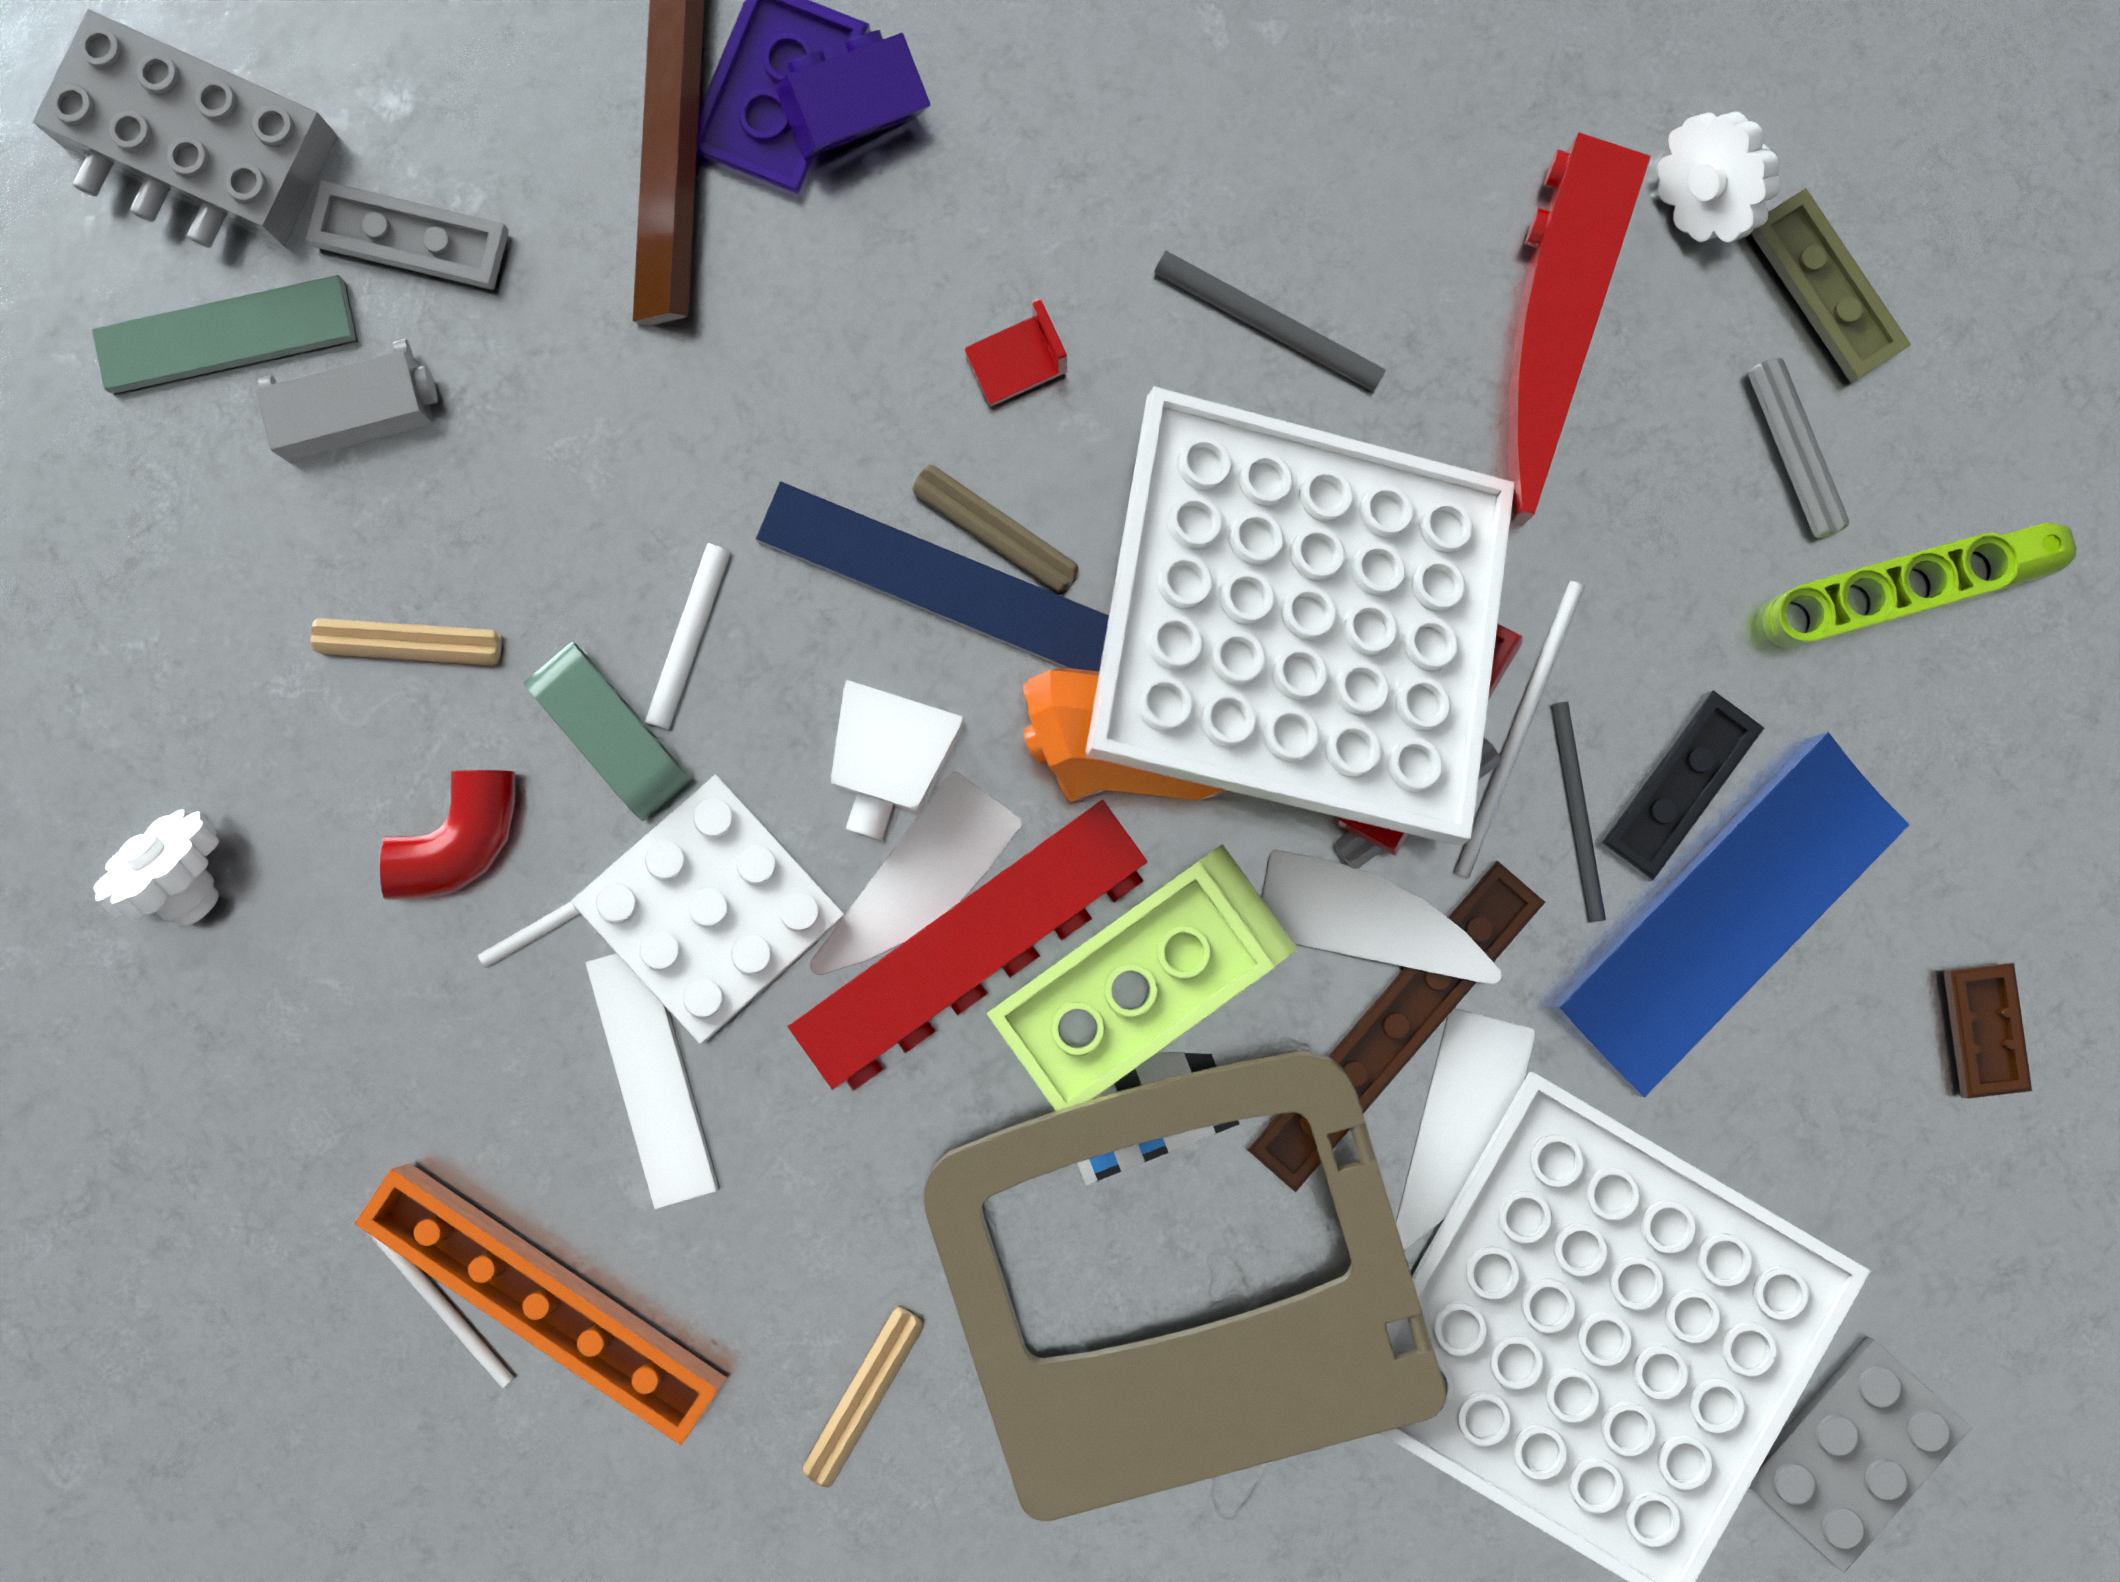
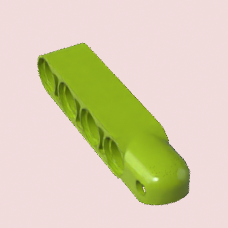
(2013, 561)

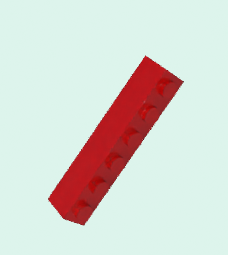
(968, 945)

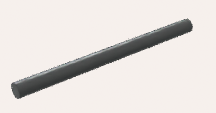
(1579, 811)

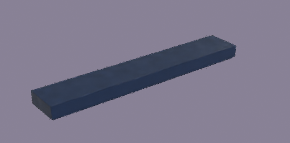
(934, 579)

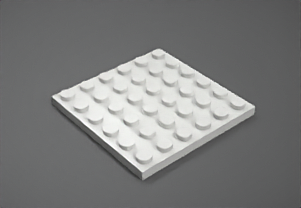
(1303, 619)
(1615, 1336)

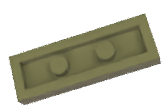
(1829, 286)

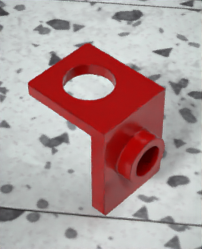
(1018, 357)

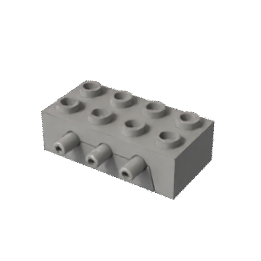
(183, 132)

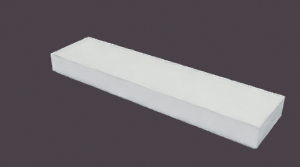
(652, 1084)

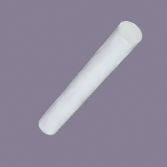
(688, 636)

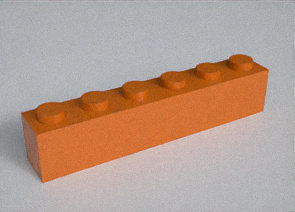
(541, 1301)

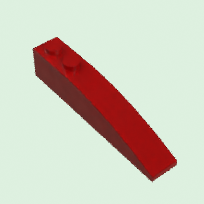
(1563, 298)

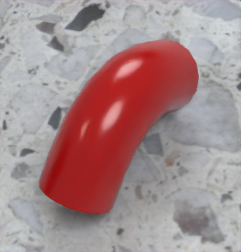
(459, 848)

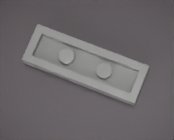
(407, 234)

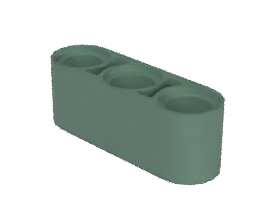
(607, 731)

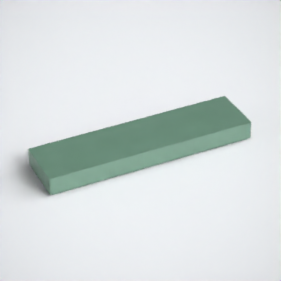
(224, 334)

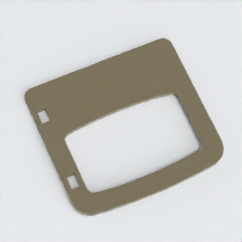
(1209, 1396)

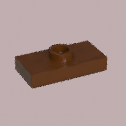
(1987, 1030)

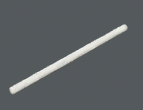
(1519, 728)

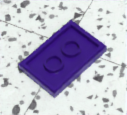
(741, 113)

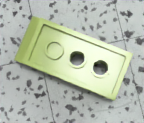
(1189, 940)

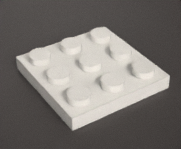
(707, 909)

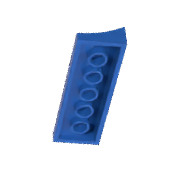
(1729, 914)

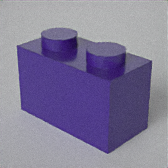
(851, 93)

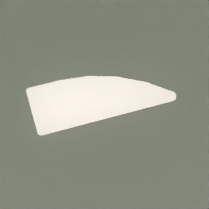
(924, 874)
(1368, 918)
(1470, 1091)

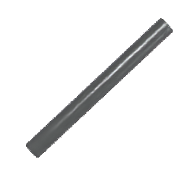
(1269, 321)

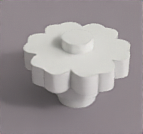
(1718, 176)
(163, 872)

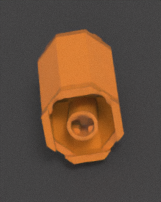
(1061, 718)

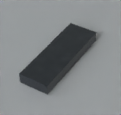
(1681, 785)

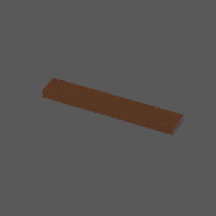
(668, 161)
(1401, 1020)

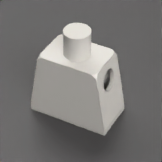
(889, 754)

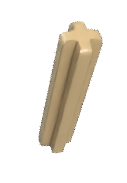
(406, 641)
(862, 1397)

